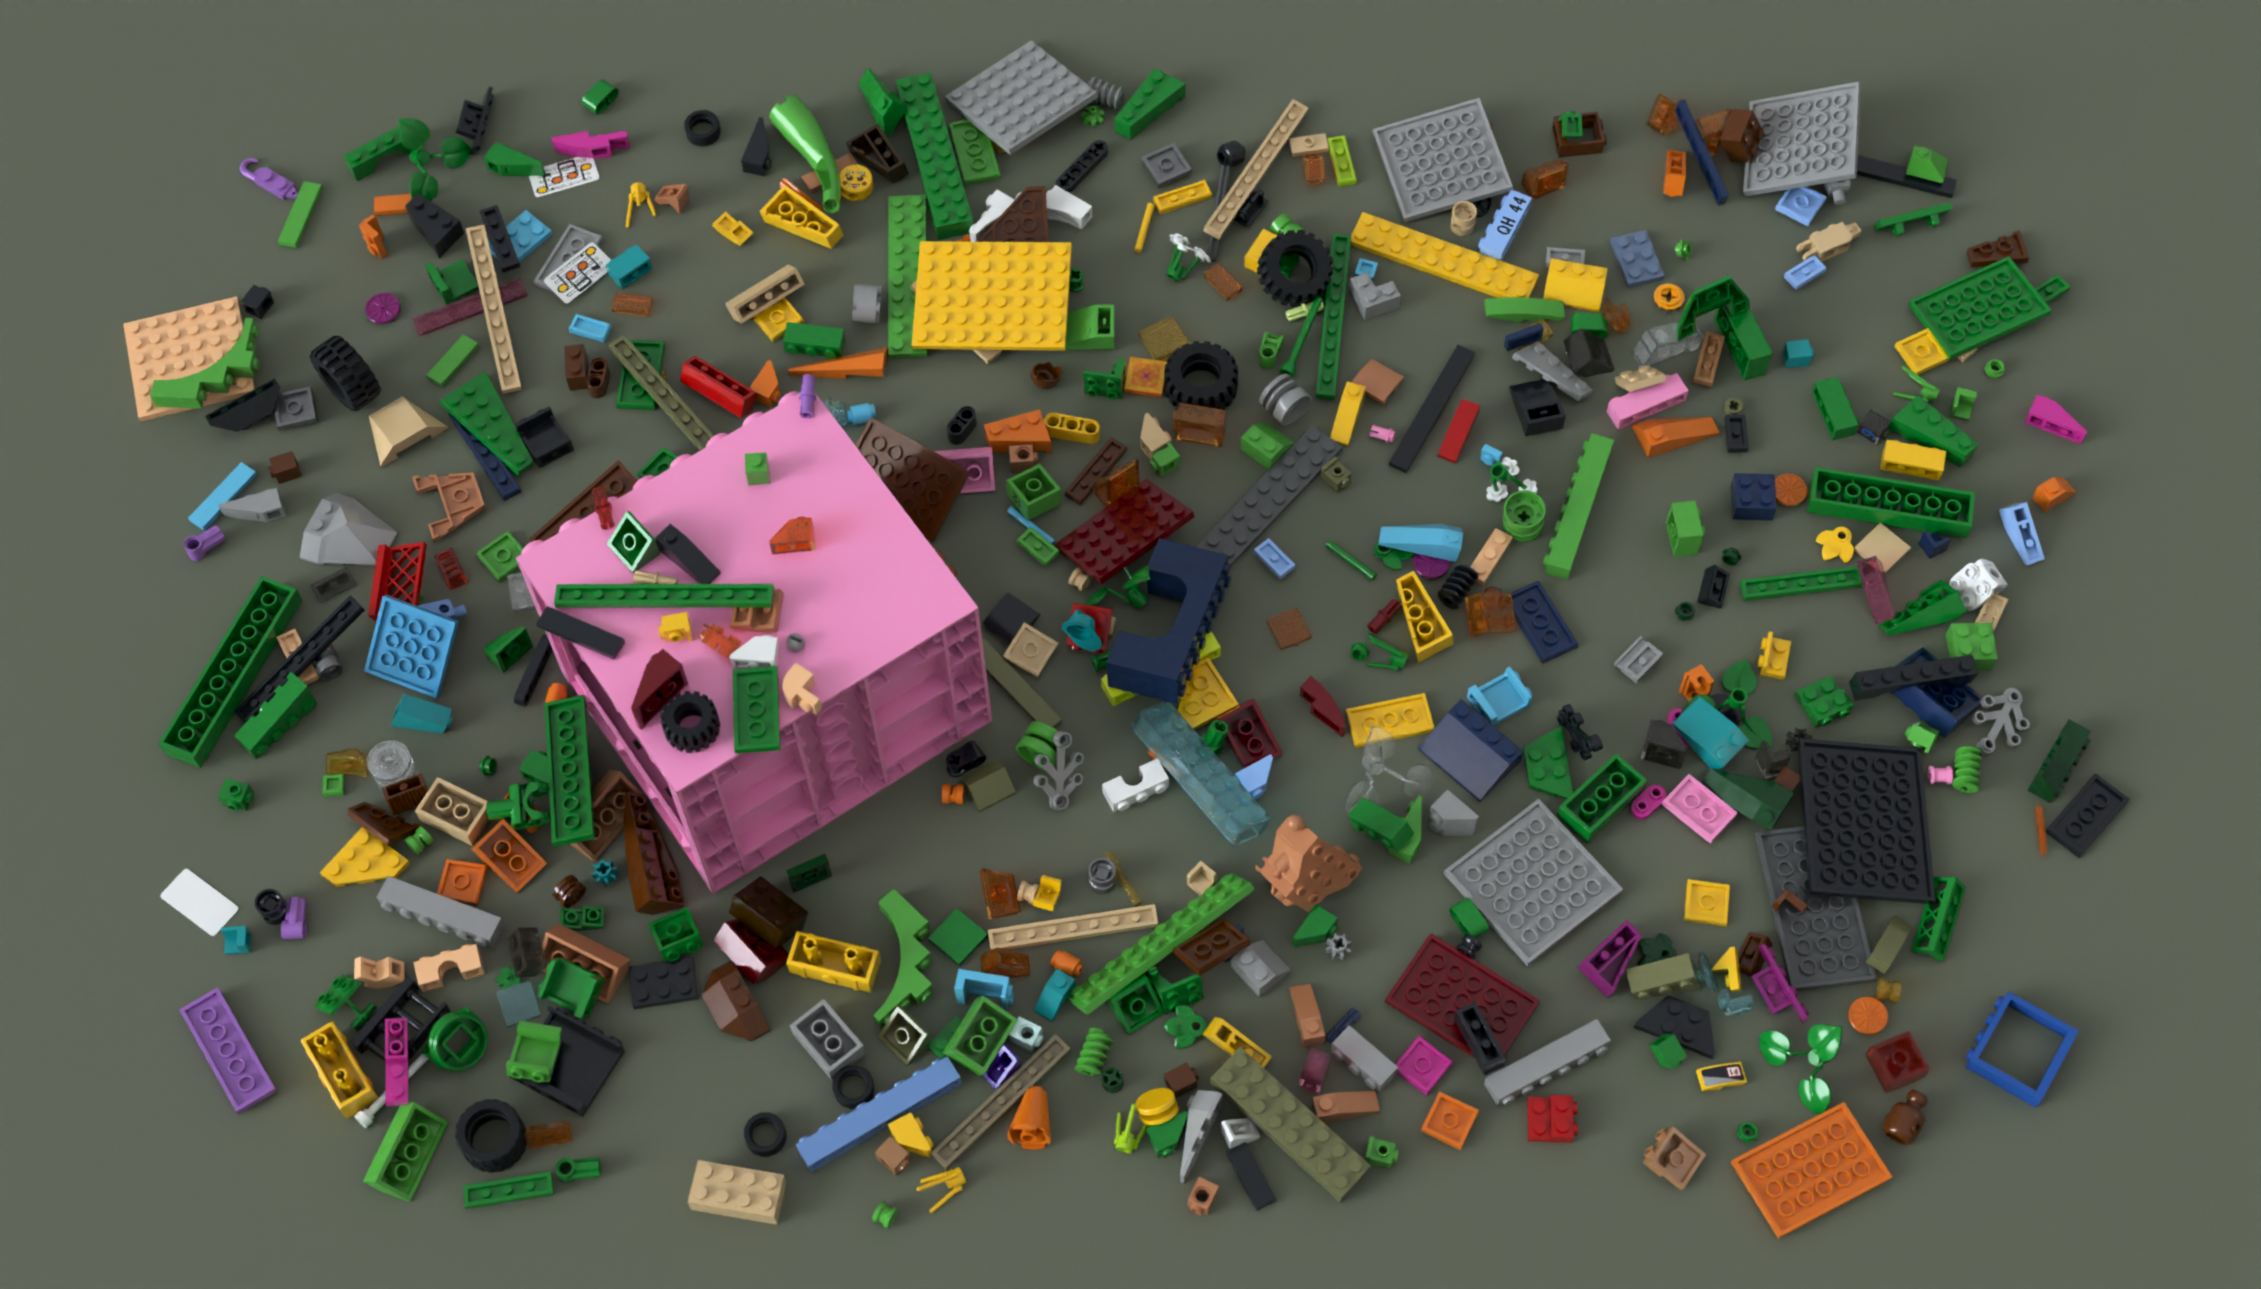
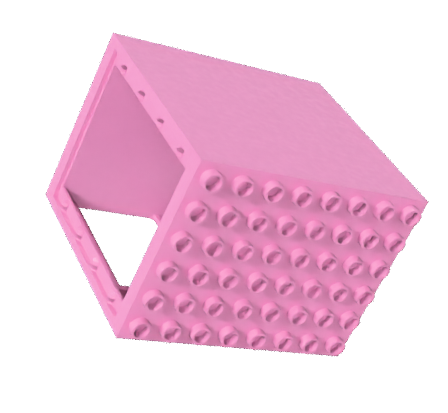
(878, 616)

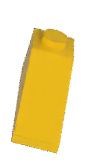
(1348, 413)
(1230, 1040)

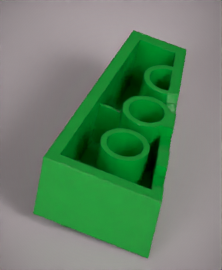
(1148, 103)

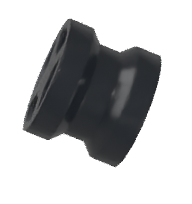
(1469, 946)

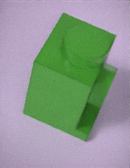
(1165, 460)
(1922, 735)
(1375, 1158)

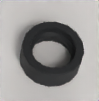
(698, 117)
(852, 1070)
(752, 1123)

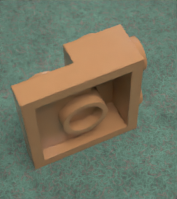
(1673, 1157)

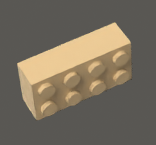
(737, 1192)

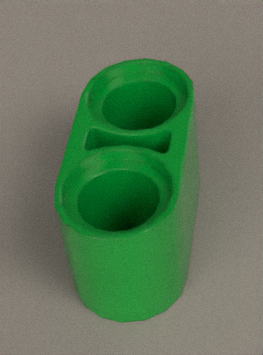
(600, 96)
(1591, 322)
(1469, 918)

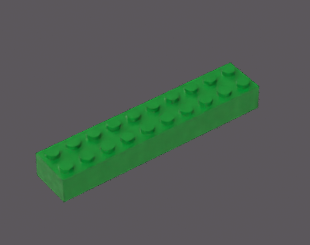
(934, 156)
(230, 672)

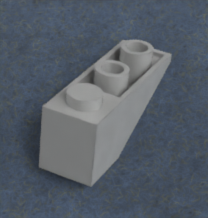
(257, 507)

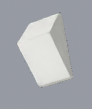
(1238, 1131)

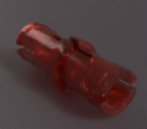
(603, 507)

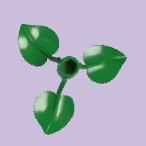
(454, 149)
(1134, 593)
(1742, 682)
(1825, 1043)

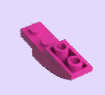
(584, 146)
(396, 1061)

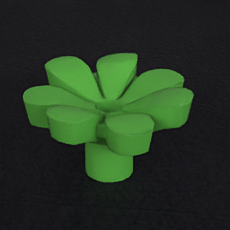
(1092, 115)

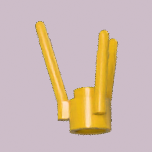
(638, 194)
(952, 1178)

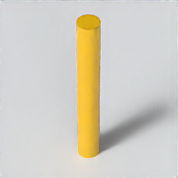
(1144, 228)

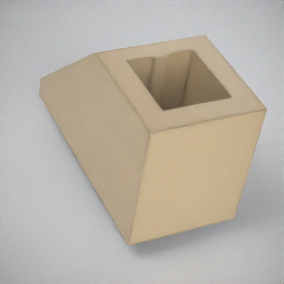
(1152, 436)

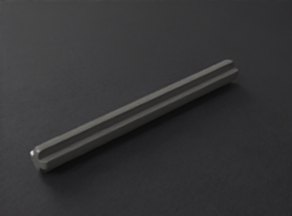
(1221, 193)

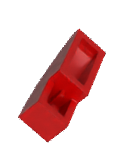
(1459, 430)

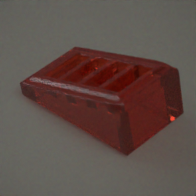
(457, 577)

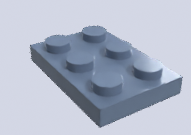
(1636, 258)

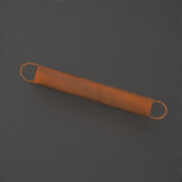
(2042, 835)

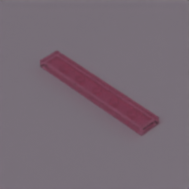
(465, 308)

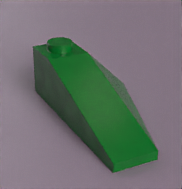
(882, 102)
(1934, 606)

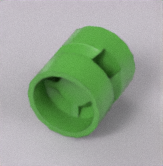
(1283, 224)

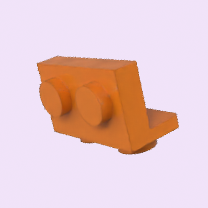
(373, 236)

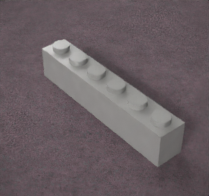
(440, 911)
(1547, 1062)

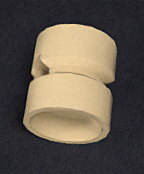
(1463, 218)

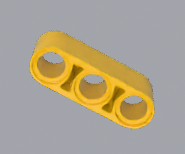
(1079, 434)

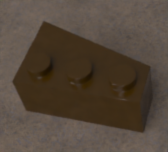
(878, 153)

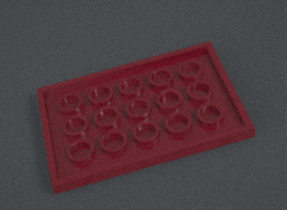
(1124, 531)
(1445, 980)

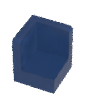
(1933, 544)

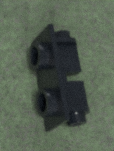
(1251, 208)

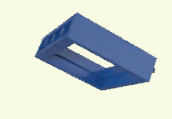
(2000, 1078)

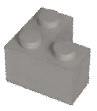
(1373, 300)

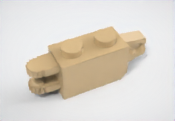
(1830, 241)

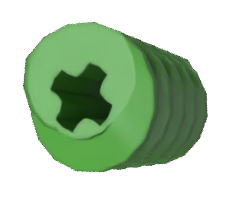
(1966, 769)
(1093, 1052)

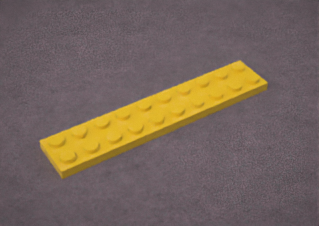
(1442, 258)

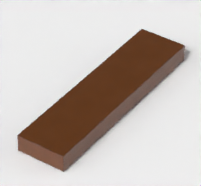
(1097, 468)

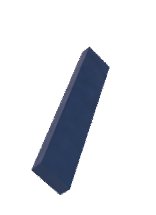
(1701, 152)
(490, 463)

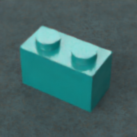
(629, 266)

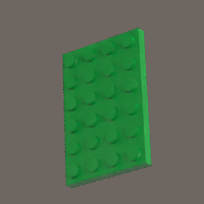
(1979, 307)

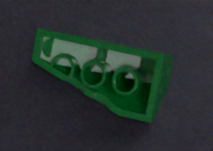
(1753, 797)

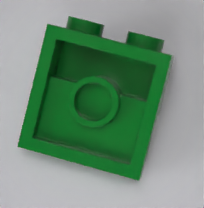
(1824, 701)
(676, 935)

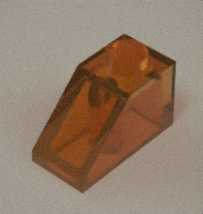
(1313, 168)
(794, 536)
(1005, 963)

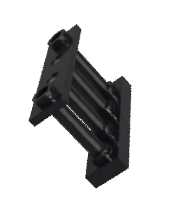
(394, 1007)

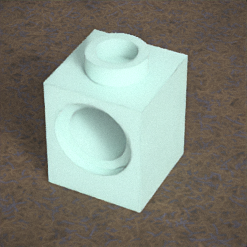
(1023, 1026)

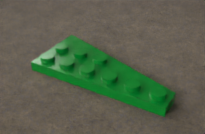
(484, 415)

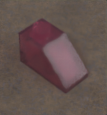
(1315, 1070)

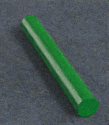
(1351, 560)

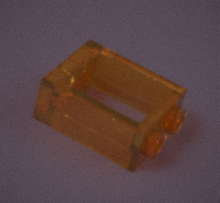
(1199, 424)

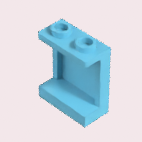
(1500, 697)
(984, 985)

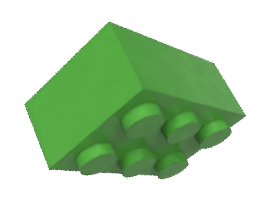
(980, 1036)

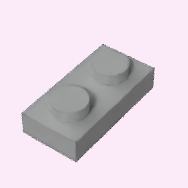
(1571, 255)

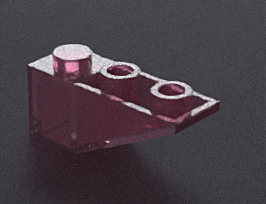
(1876, 588)

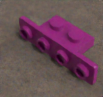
(1774, 987)

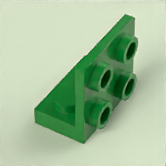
(452, 280)
(1104, 383)

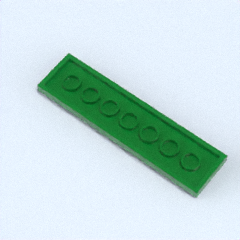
(569, 771)

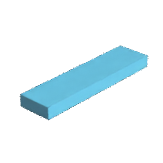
(226, 491)

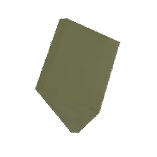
(988, 785)
(904, 1036)

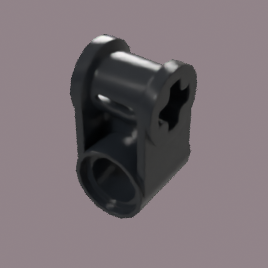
(965, 759)

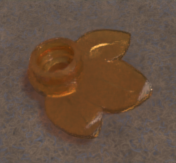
(1617, 317)

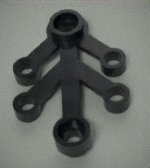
(1572, 723)

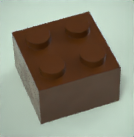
(1741, 135)

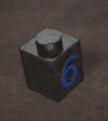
(1874, 427)

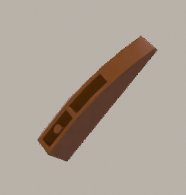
(649, 862)

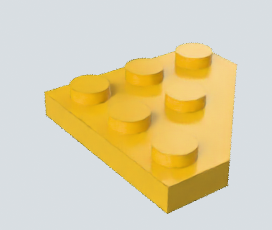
(1205, 696)
(364, 861)

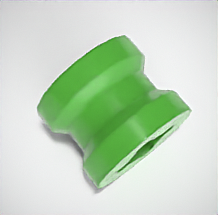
(885, 1214)

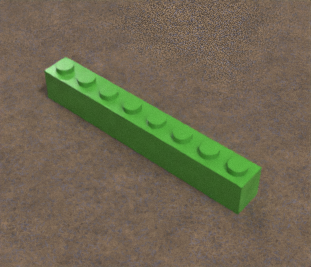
(1579, 506)

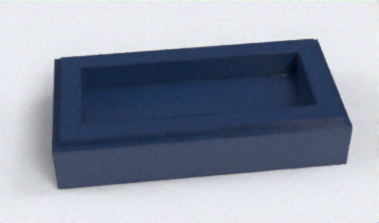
(1523, 337)

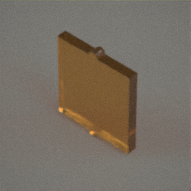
(1289, 628)

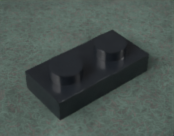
(1736, 433)

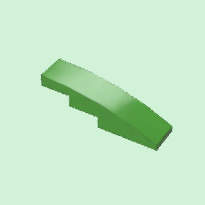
(1517, 309)

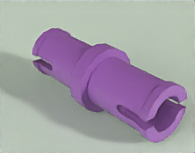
(807, 396)

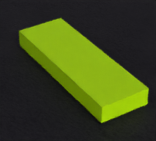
(1341, 161)

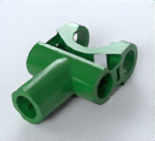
(520, 804)

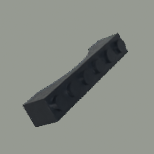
(1885, 680)

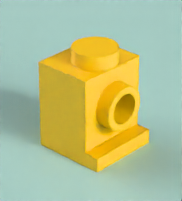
(675, 627)

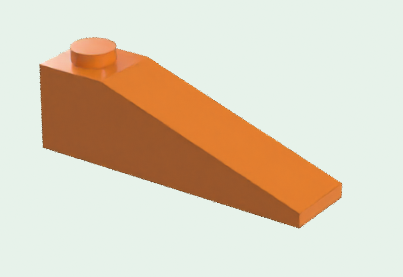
(1673, 433)

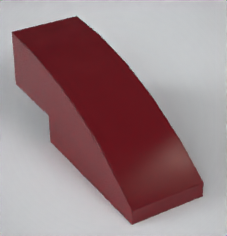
(1323, 705)

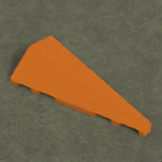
(861, 364)

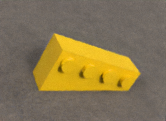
(1424, 621)

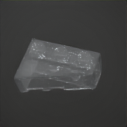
(1661, 345)

